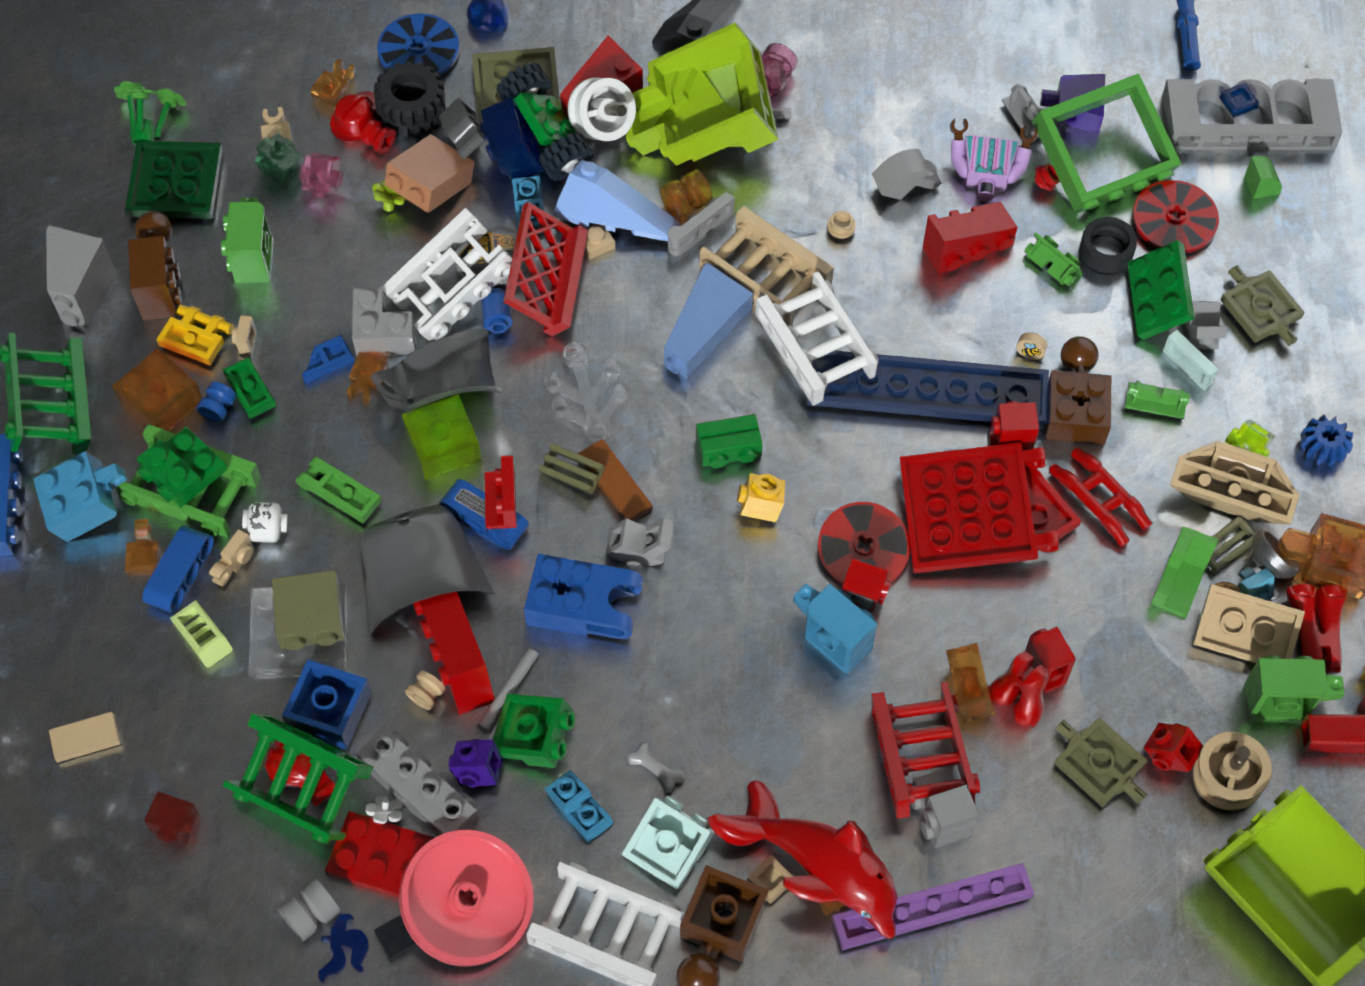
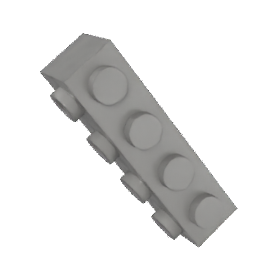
(417, 785)

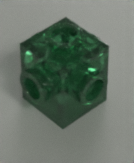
(277, 157)

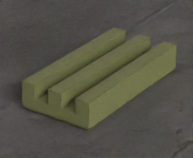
(551, 459)
(1246, 530)

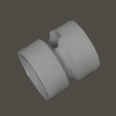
(306, 911)

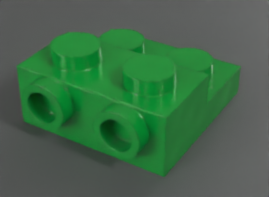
(180, 467)
(534, 729)

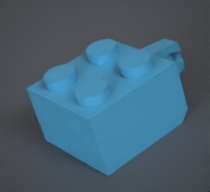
(78, 495)
(836, 625)

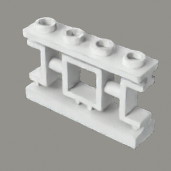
(434, 261)

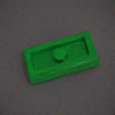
(249, 387)

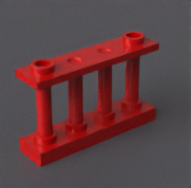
(898, 767)

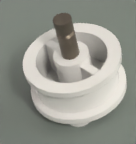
(601, 109)

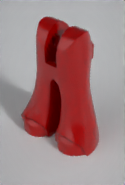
(1324, 639)
(1023, 681)

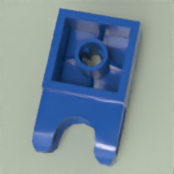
(586, 597)

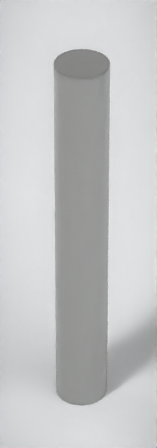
(508, 688)

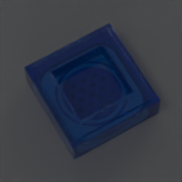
(1239, 99)

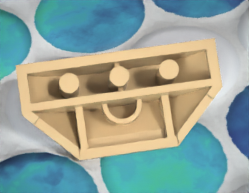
(1236, 483)

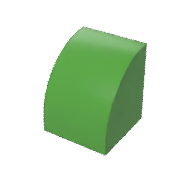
(1262, 177)

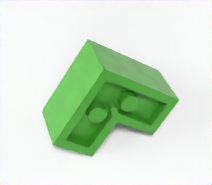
(1184, 571)

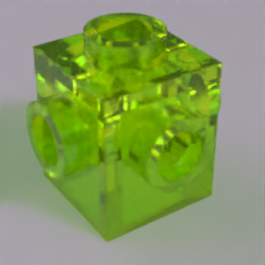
(1252, 435)

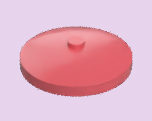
(466, 898)

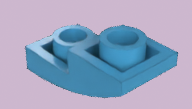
(527, 190)
(579, 806)

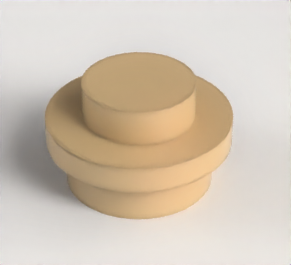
(841, 224)

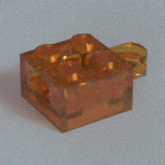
(1320, 550)

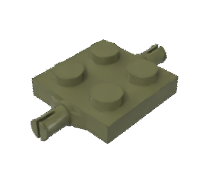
(1262, 306)
(1100, 762)

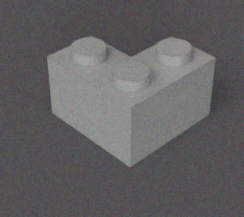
(380, 331)
(946, 815)

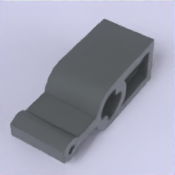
(462, 127)

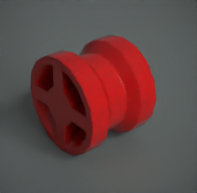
(378, 136)

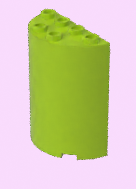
(1299, 884)

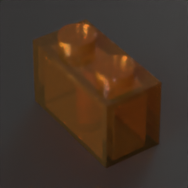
(970, 682)

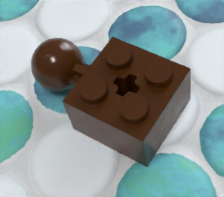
(154, 268)
(1079, 400)
(716, 934)

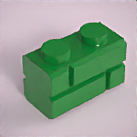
(729, 441)

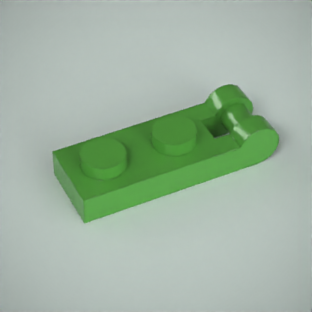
(339, 489)

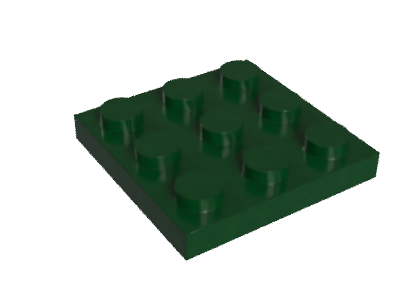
(174, 179)

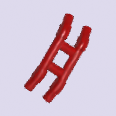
(1103, 510)

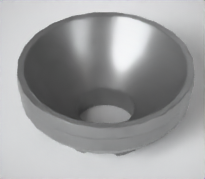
(1267, 556)

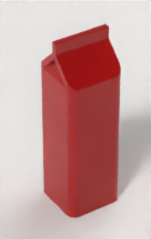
(1333, 733)

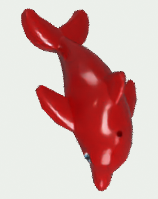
(836, 859)

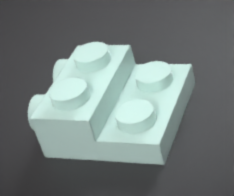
(669, 841)

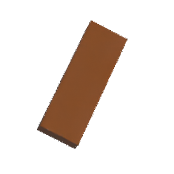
(617, 482)

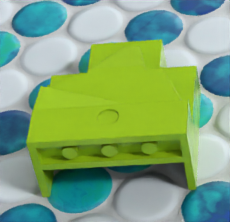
(704, 99)

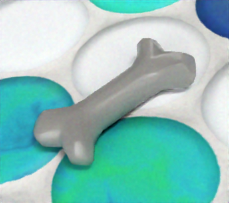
(643, 758)

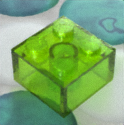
(441, 437)

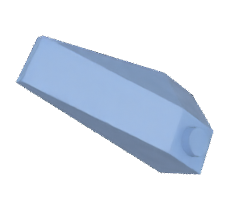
(604, 199)

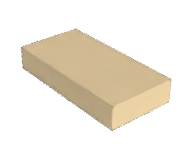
(84, 737)

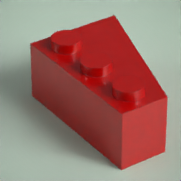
(968, 235)

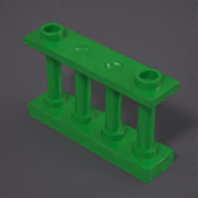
(72, 382)
(321, 756)

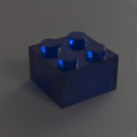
(510, 140)

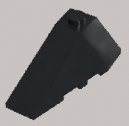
(694, 22)

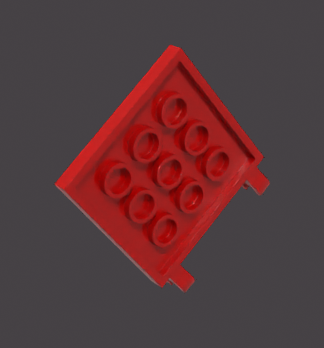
(972, 507)

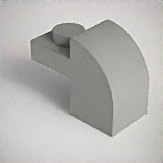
(904, 172)
(1205, 328)
(640, 544)

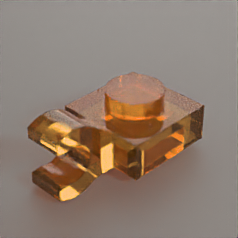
(142, 554)

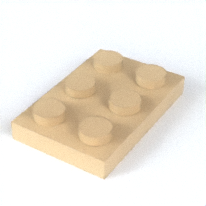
(1247, 626)

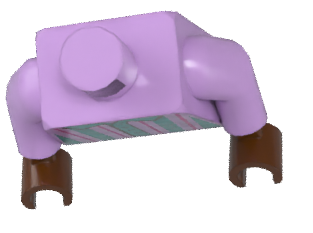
(989, 162)

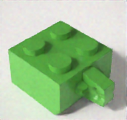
(247, 242)
(1289, 687)

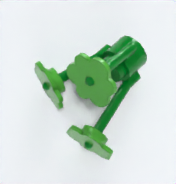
(142, 128)

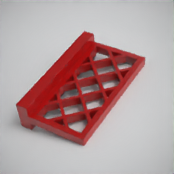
(563, 277)

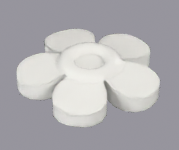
(384, 810)

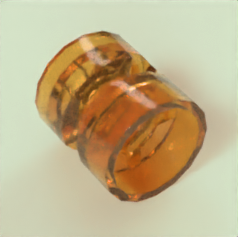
(690, 192)

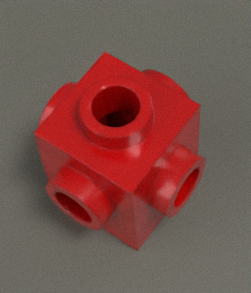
(1173, 747)

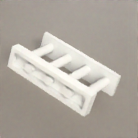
(799, 359)
(579, 949)

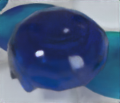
(488, 14)

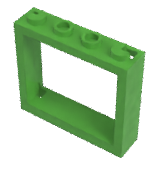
(1062, 162)

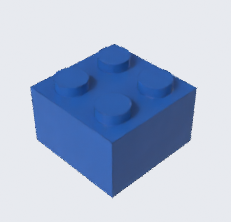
(327, 703)

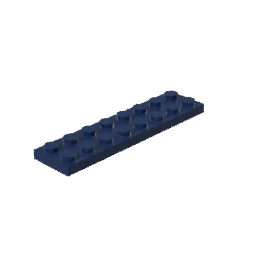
(934, 387)

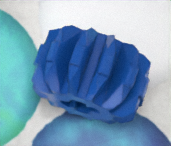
(1326, 440)

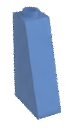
(706, 319)

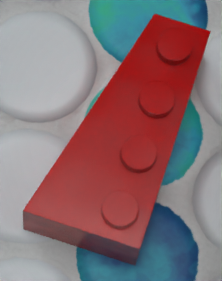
(456, 650)

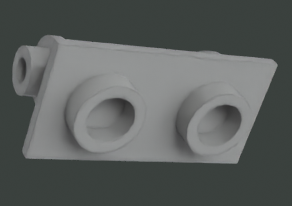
(1022, 109)

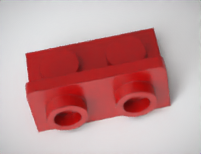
(501, 496)

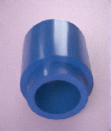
(496, 314)

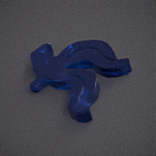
(351, 938)

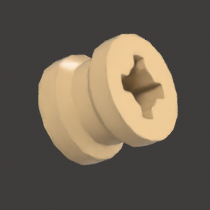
(425, 690)

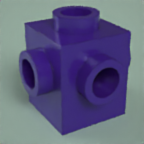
(476, 762)

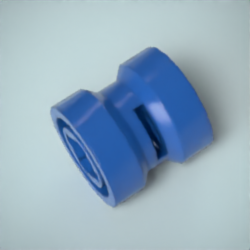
(216, 402)

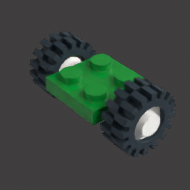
(543, 113)

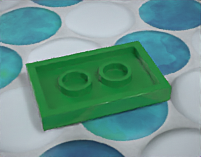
(1160, 290)

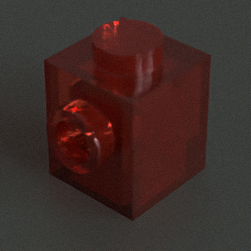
(172, 818)

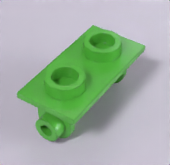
(1046, 251)
(1156, 399)

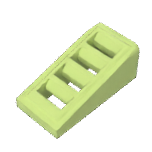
(212, 648)

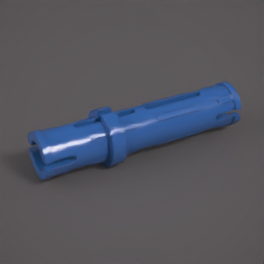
(1188, 32)

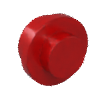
(1046, 177)

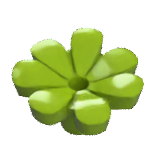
(387, 196)

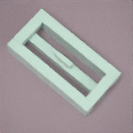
(1190, 360)

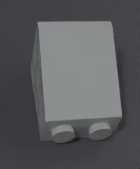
(76, 274)

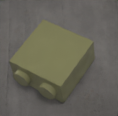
(307, 610)

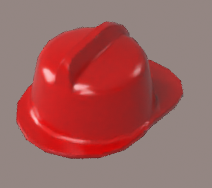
(352, 115)

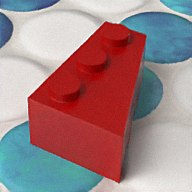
(606, 62)

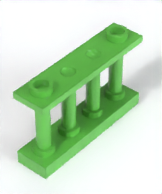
(239, 472)

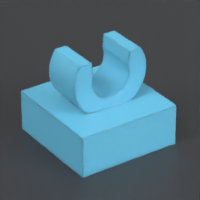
(1257, 584)

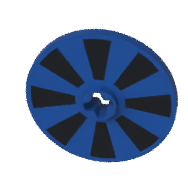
(422, 30)

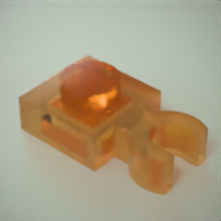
(333, 86)
(361, 375)

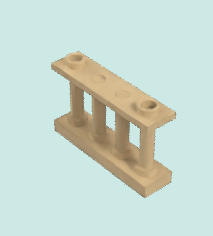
(773, 242)

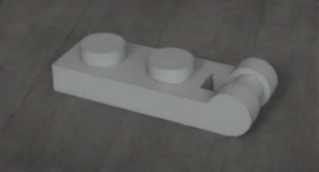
(700, 224)

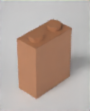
(429, 173)

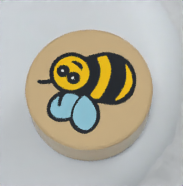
(1032, 346)

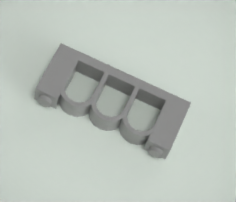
(1314, 98)

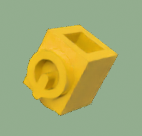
(762, 497)

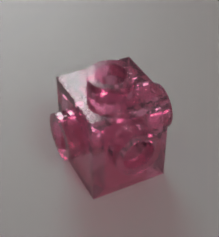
(321, 174)

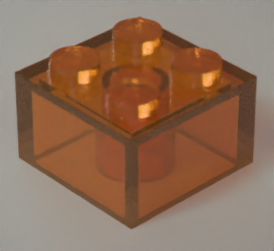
(157, 392)

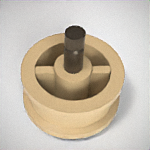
(1232, 771)

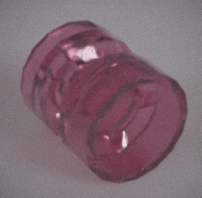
(778, 66)

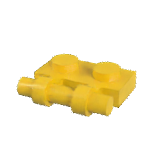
(191, 340)

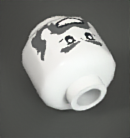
(264, 522)

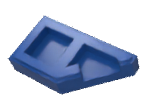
(327, 358)

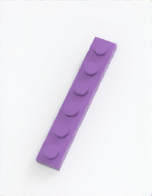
(940, 904)

